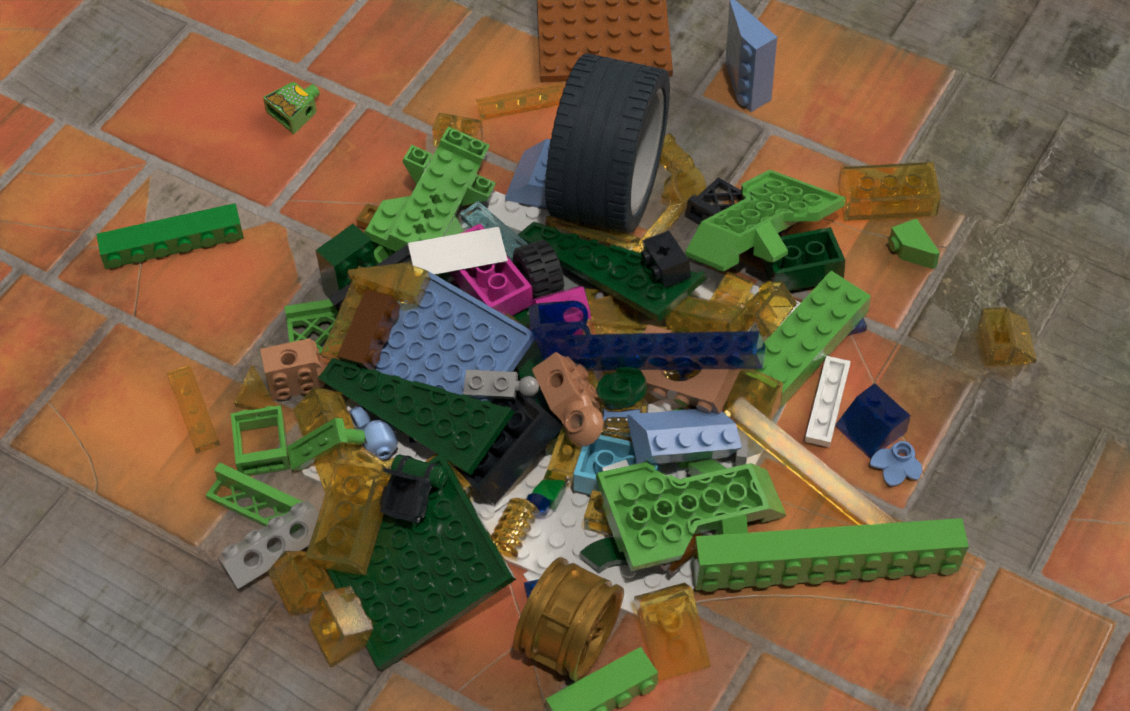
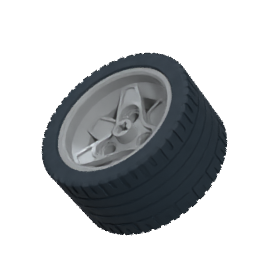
(607, 142)

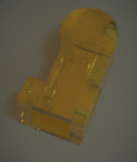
(673, 155)

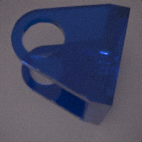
(551, 328)

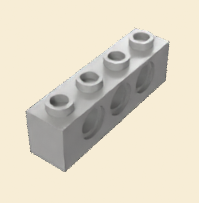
(256, 541)

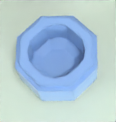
(359, 417)

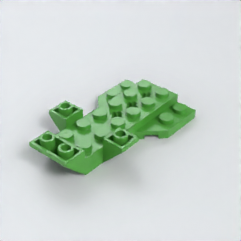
(440, 190)
(768, 207)
(716, 498)

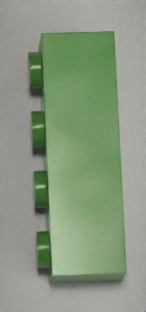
(609, 686)

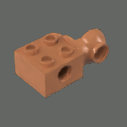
(293, 368)
(570, 398)

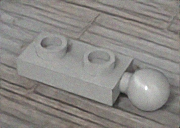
(498, 384)

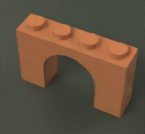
(705, 391)

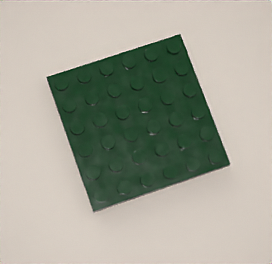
(426, 572)

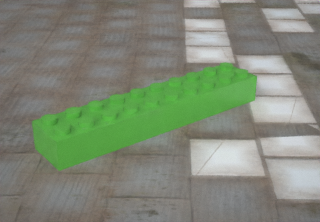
(829, 554)

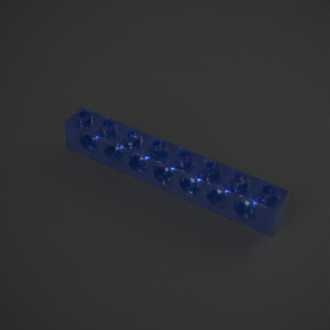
(671, 351)

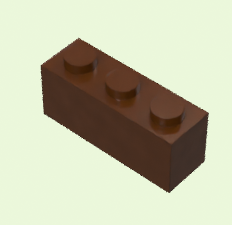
(369, 329)

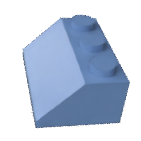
(530, 177)

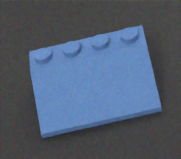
(750, 57)

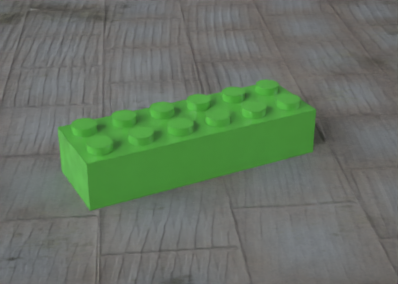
(813, 332)

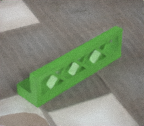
(249, 487)

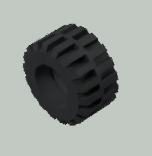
(540, 268)

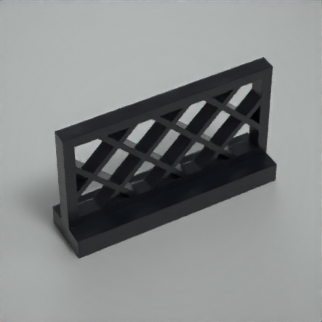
(700, 210)

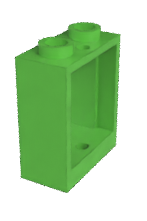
(261, 461)

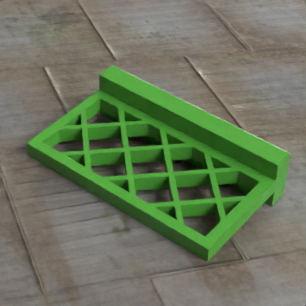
(310, 315)

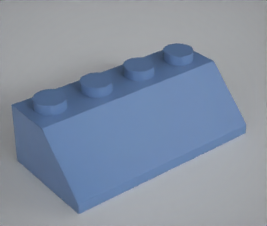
(682, 436)

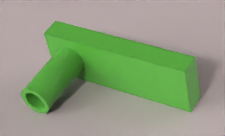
(322, 442)

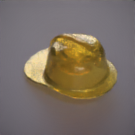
(684, 184)

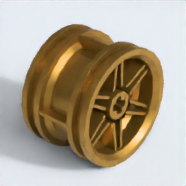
(568, 618)

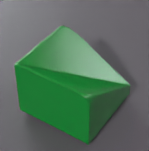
(552, 490)

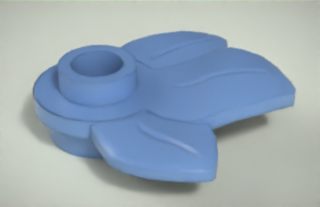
(897, 467)

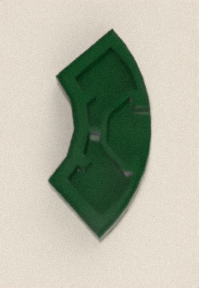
(603, 554)

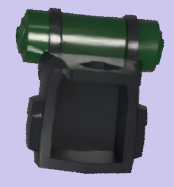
(409, 487)

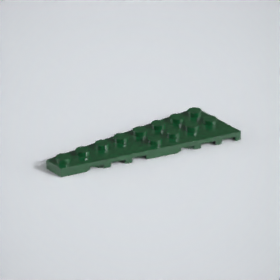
(614, 270)
(428, 414)

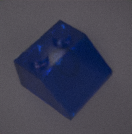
(873, 421)

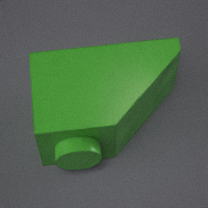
(913, 244)

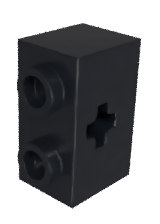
(666, 259)

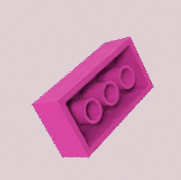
(496, 284)

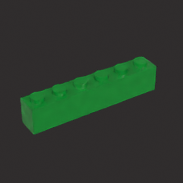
(169, 236)

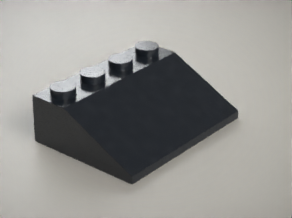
(515, 447)

